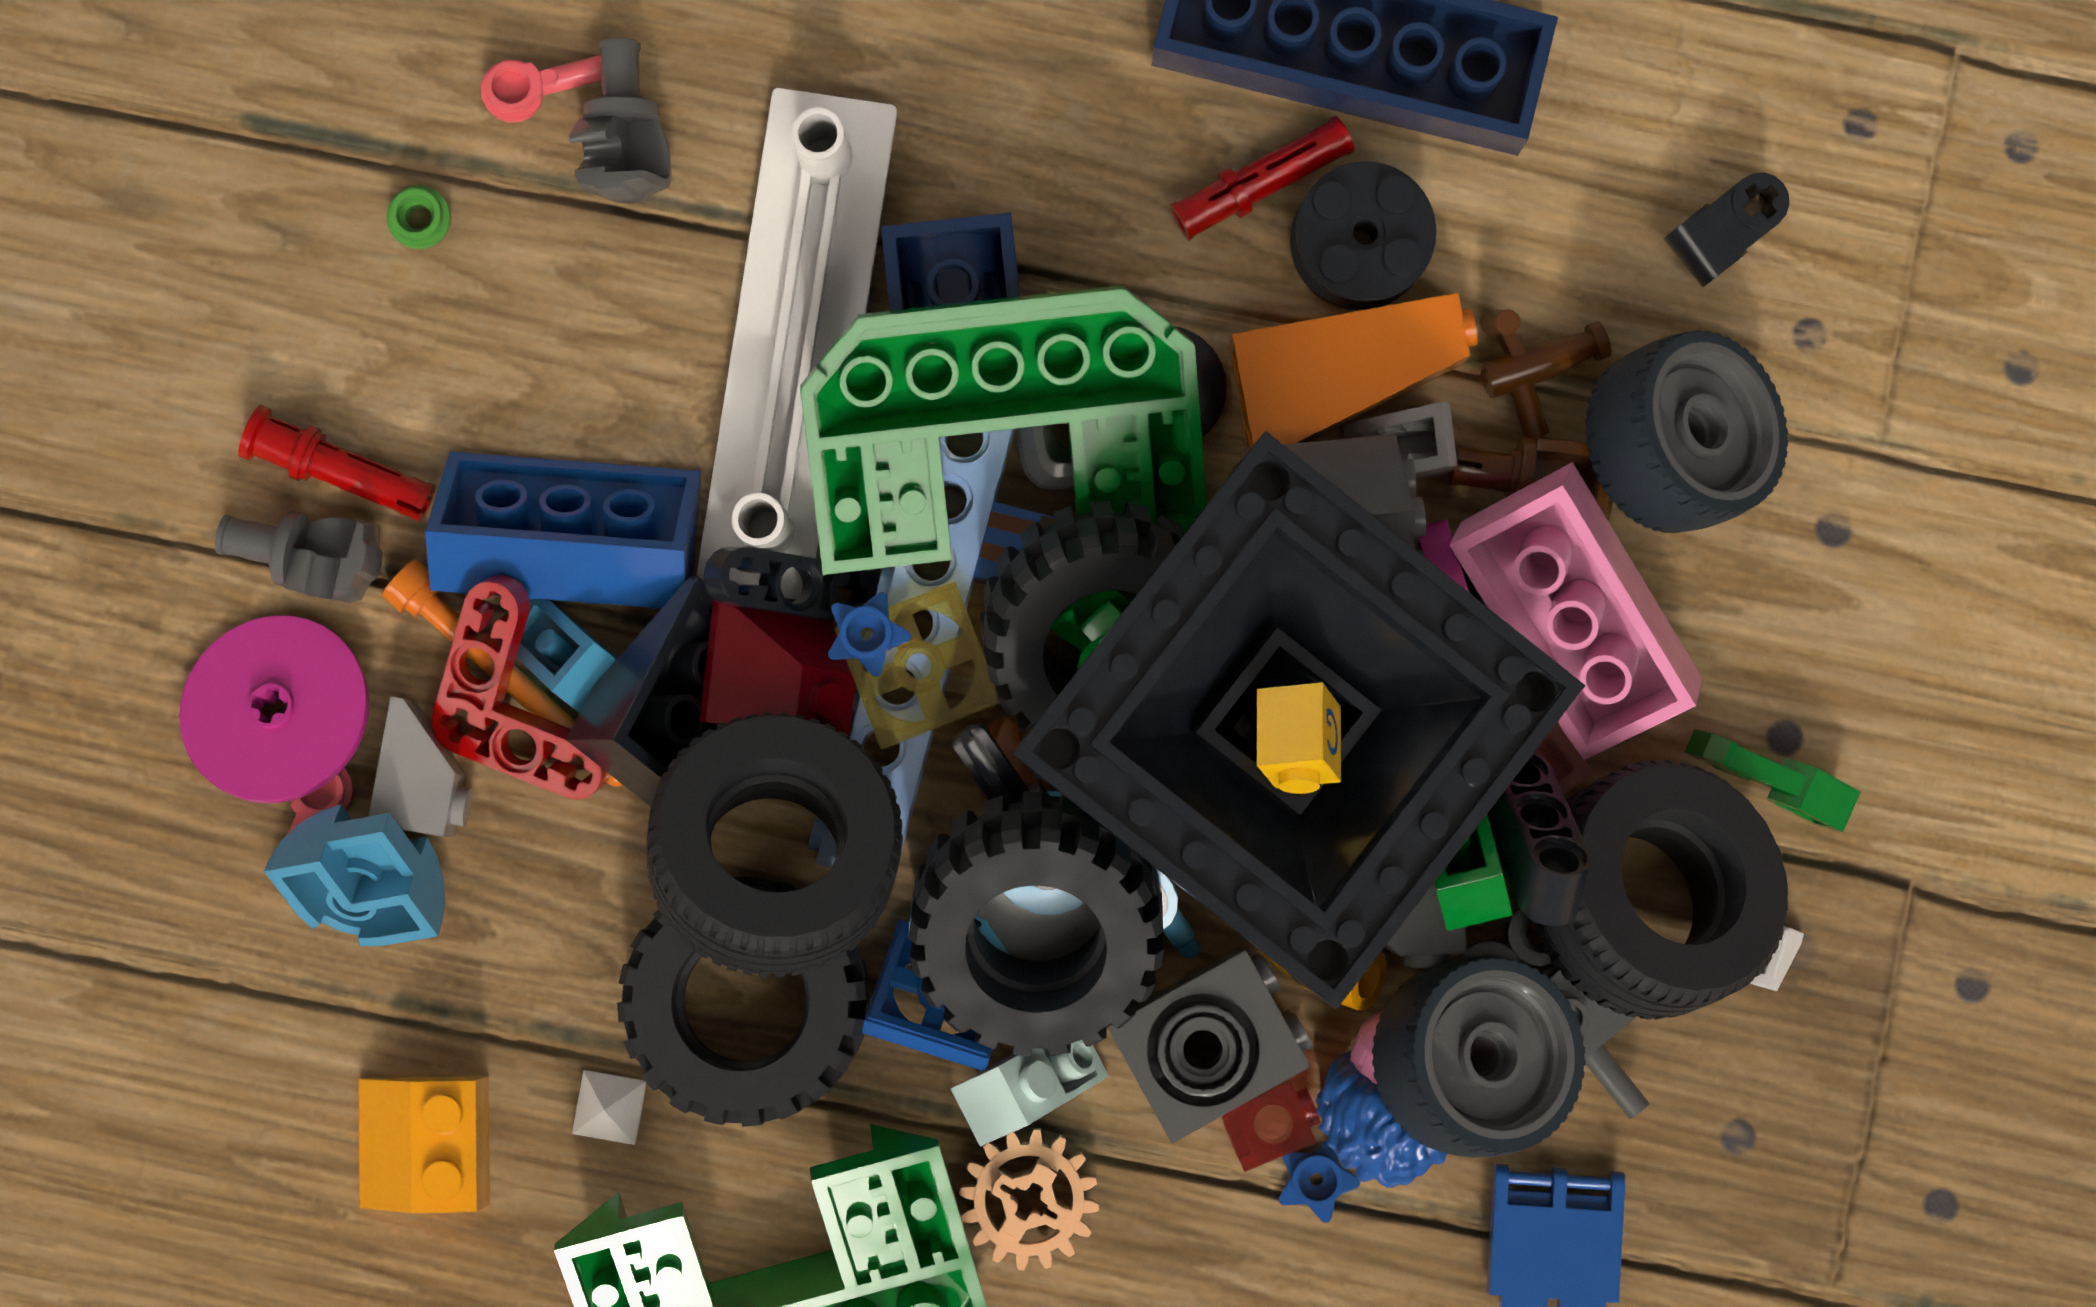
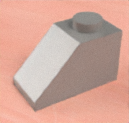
(418, 776)

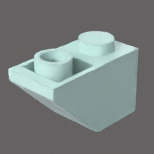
(1025, 1089)

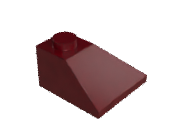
(775, 667)

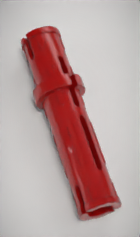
(1241, 189)

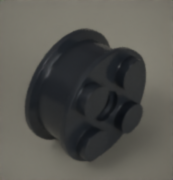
(1371, 200)

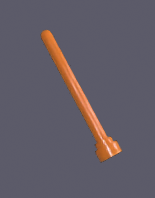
(412, 593)

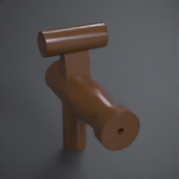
(1526, 366)

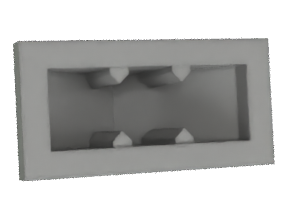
(1421, 433)

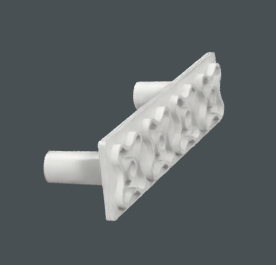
(798, 295)

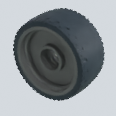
(1686, 432)
(1522, 1046)

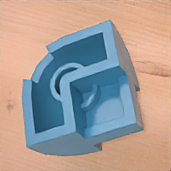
(360, 877)

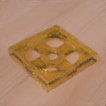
(943, 656)

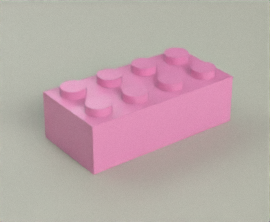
(1572, 590)

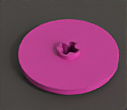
(299, 749)

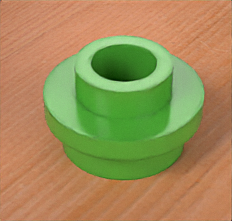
(408, 201)

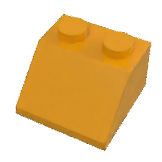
(424, 1144)

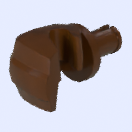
(1525, 465)

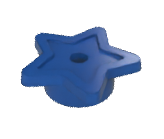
(853, 620)
(1320, 1197)

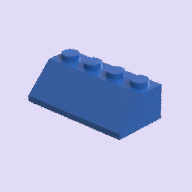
(564, 528)

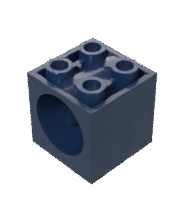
(950, 261)

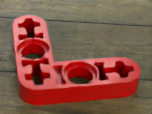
(486, 699)

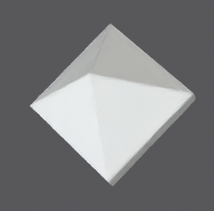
(609, 1107)

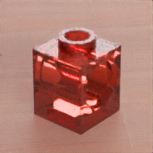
(1254, 1150)

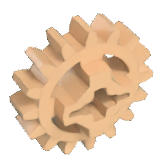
(1015, 1224)

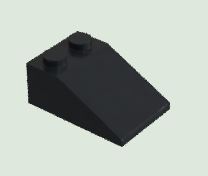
(650, 695)

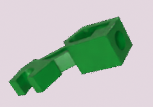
(1793, 784)

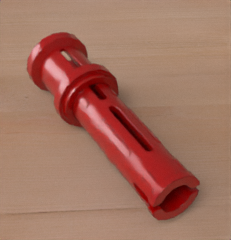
(309, 455)

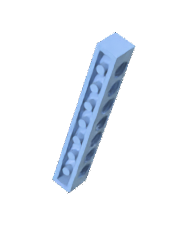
(980, 481)

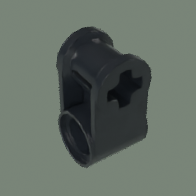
(1723, 231)

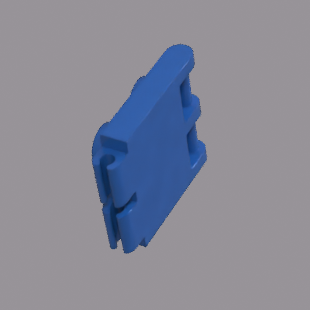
(1555, 1239)

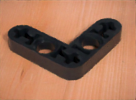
(817, 593)

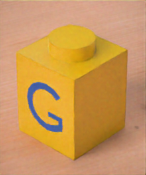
(1299, 737)

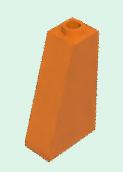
(1337, 367)

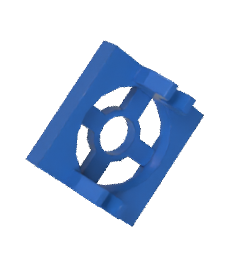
(888, 1023)

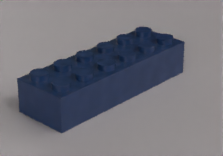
(1415, 64)

